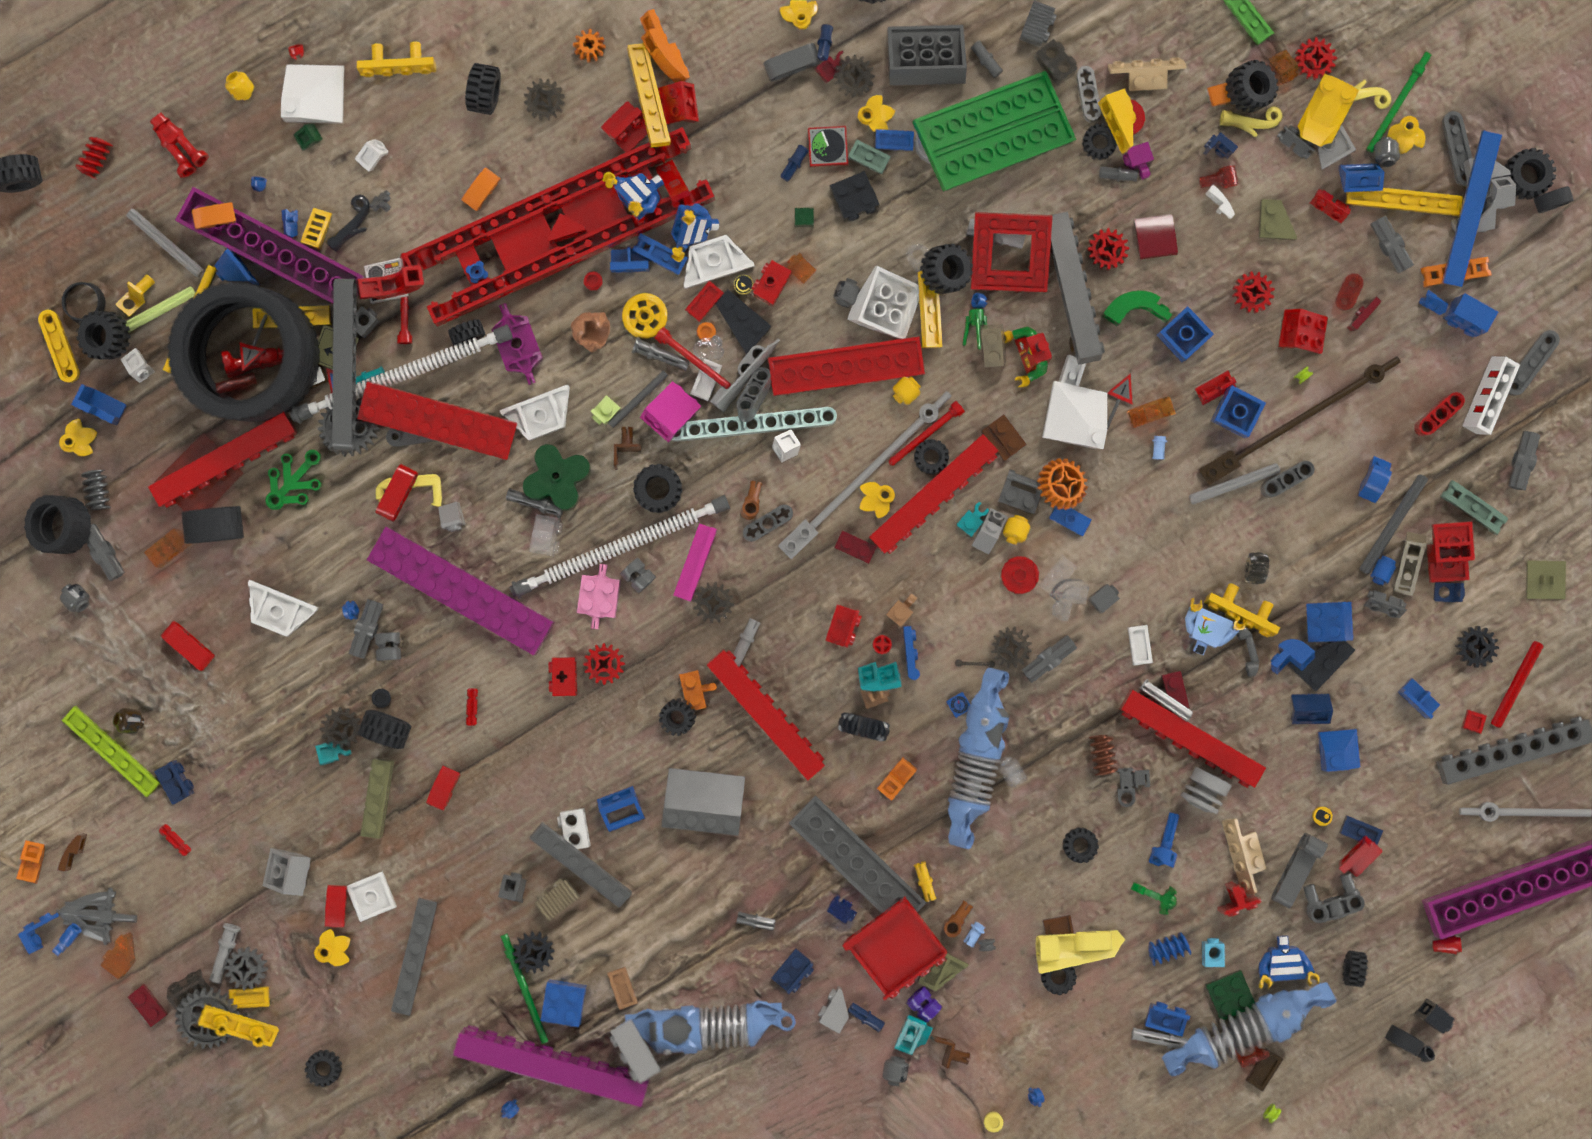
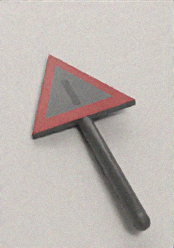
(250, 353)
(1123, 392)

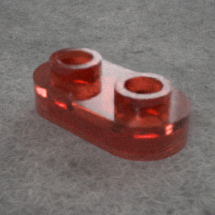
(1348, 292)

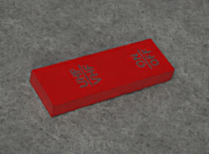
(673, 181)

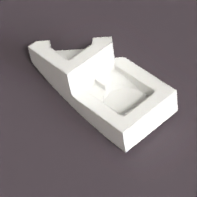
(1225, 207)

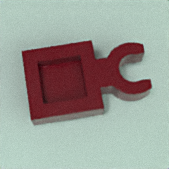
(826, 68)

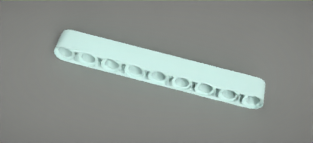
(761, 425)

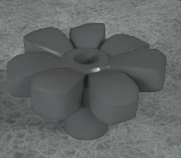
(381, 202)

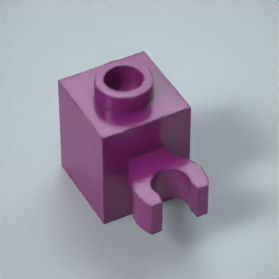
(1139, 157)

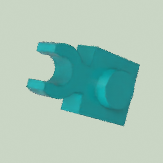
(970, 521)
(328, 754)

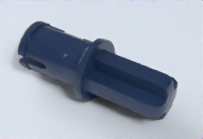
(824, 42)
(794, 162)
(866, 1017)

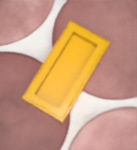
(250, 997)

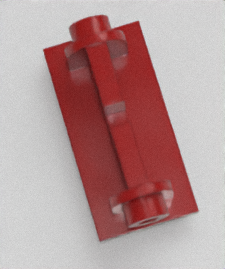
(1323, 201)
(1215, 387)

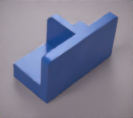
(626, 261)
(1419, 698)

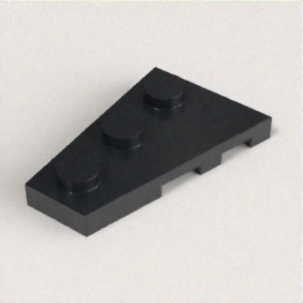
(742, 320)
(1326, 662)

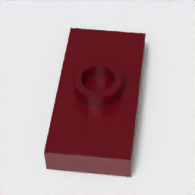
(1363, 313)

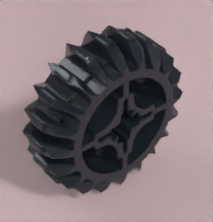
(863, 726)

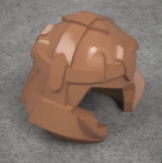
(591, 330)

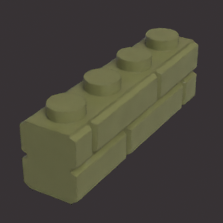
(377, 798)

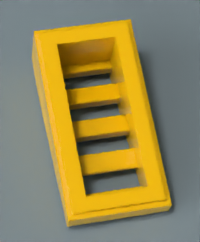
(323, 230)

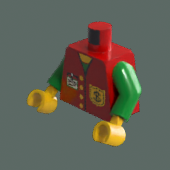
(1033, 351)

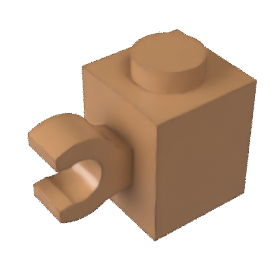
(900, 611)
(874, 698)

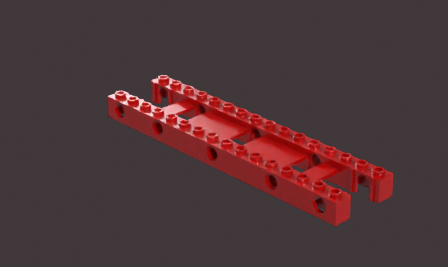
(522, 231)

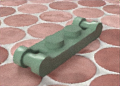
(1474, 507)

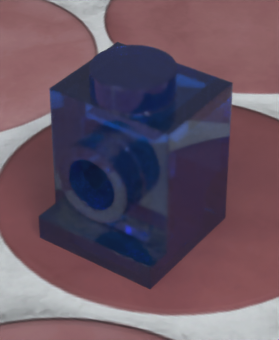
(841, 909)

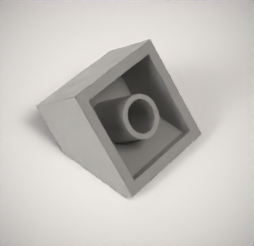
(286, 872)

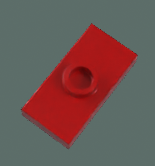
(704, 301)

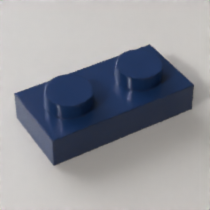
(1357, 830)

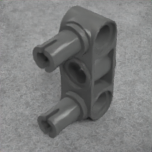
(1336, 906)

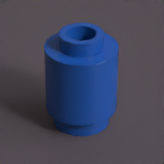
(1383, 570)

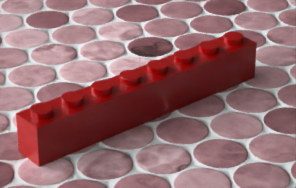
(223, 459)
(935, 492)
(765, 714)
(1192, 738)

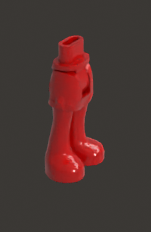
(169, 136)
(268, 359)

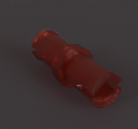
(235, 383)

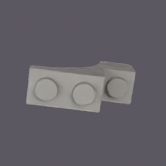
(1499, 195)

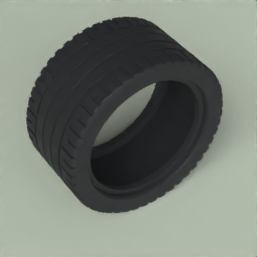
(190, 340)

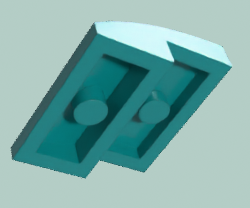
(880, 678)

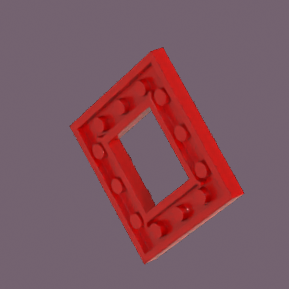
(1009, 280)

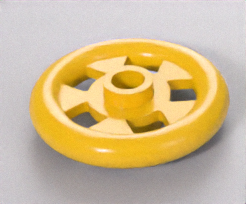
(632, 305)

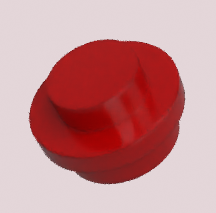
(593, 281)

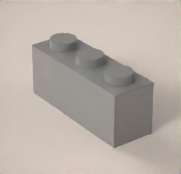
(634, 1051)

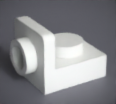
(371, 154)
(136, 365)

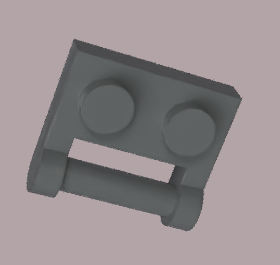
(1017, 497)

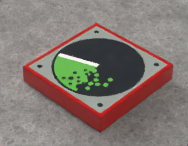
(828, 146)

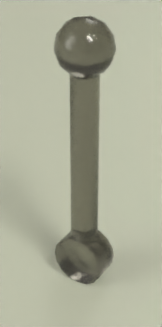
(959, 663)

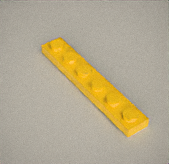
(648, 95)
(1407, 201)

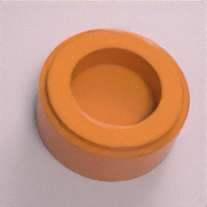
(706, 330)

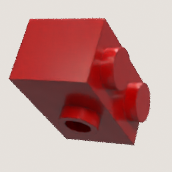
(771, 283)

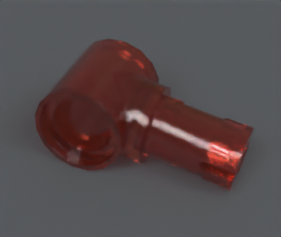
(1224, 177)

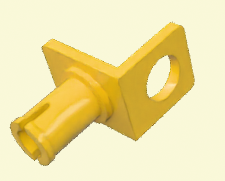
(136, 294)

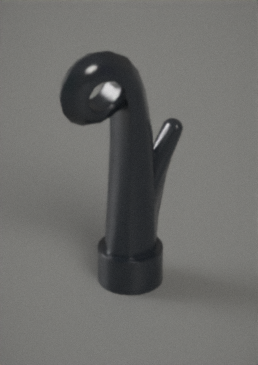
(351, 228)

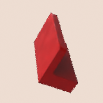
(1360, 857)

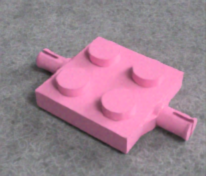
(598, 596)

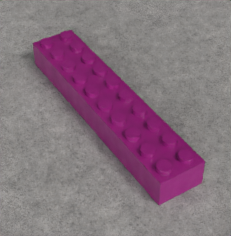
(269, 249)
(460, 591)
(1510, 891)
(549, 1065)

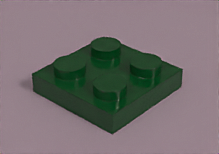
(1230, 994)

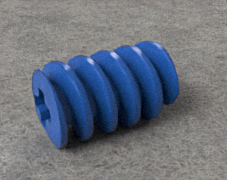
(1168, 948)

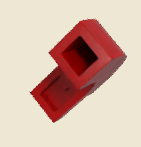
(397, 284)

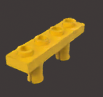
(402, 66)
(1226, 605)
(237, 1025)

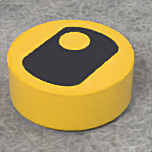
(1322, 816)

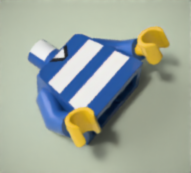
(636, 192)
(691, 227)
(1285, 963)

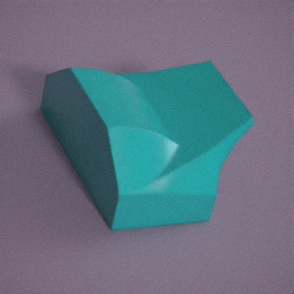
(912, 1035)

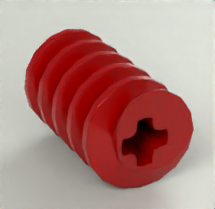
(93, 156)

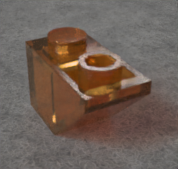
(1151, 412)
(121, 957)

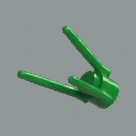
(977, 319)

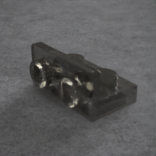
(180, 989)

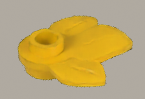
(797, 10)
(879, 113)
(1405, 136)
(80, 436)
(874, 501)
(335, 947)

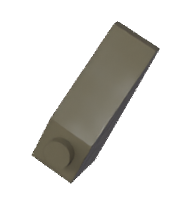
(1410, 563)

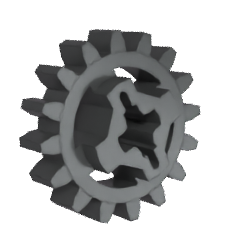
(247, 960)

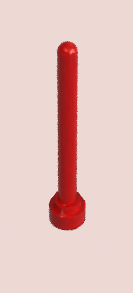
(404, 335)
(665, 337)
(954, 411)

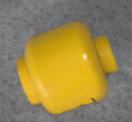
(239, 85)
(906, 390)
(1016, 529)

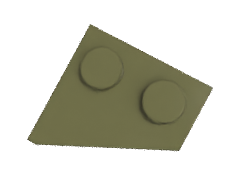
(1274, 221)
(943, 973)

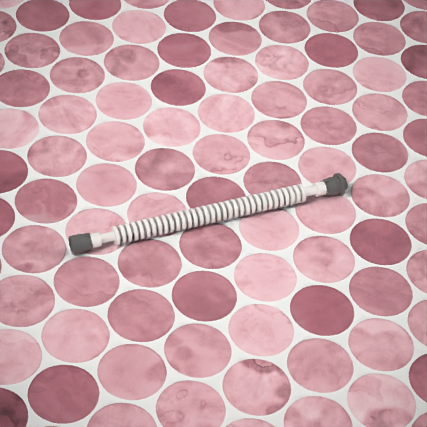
(498, 335)
(526, 585)

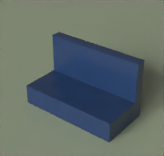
(1311, 709)

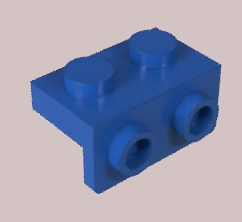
(1167, 1019)

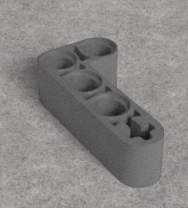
(1298, 869)

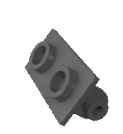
(1291, 136)
(1393, 607)

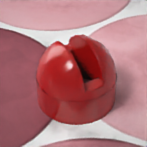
(295, 50)

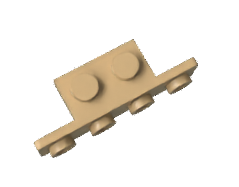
(1147, 74)
(1245, 854)

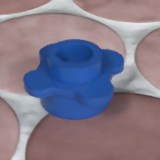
(473, 268)
(350, 610)
(1035, 1096)
(509, 1109)

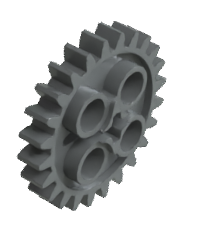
(361, 439)
(189, 1015)

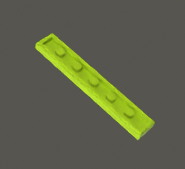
(111, 751)

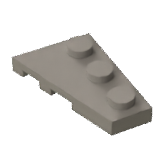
(1335, 151)

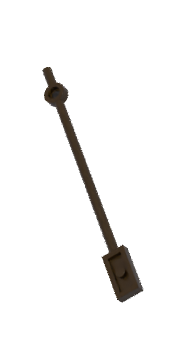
(1229, 461)

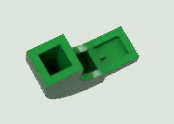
(1136, 300)

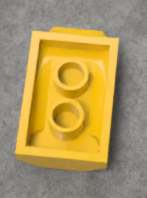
(1326, 110)

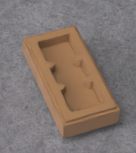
(622, 988)

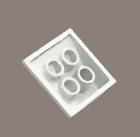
(313, 94)
(886, 303)
(1076, 416)

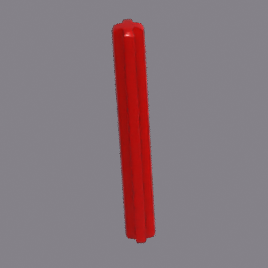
(1517, 684)

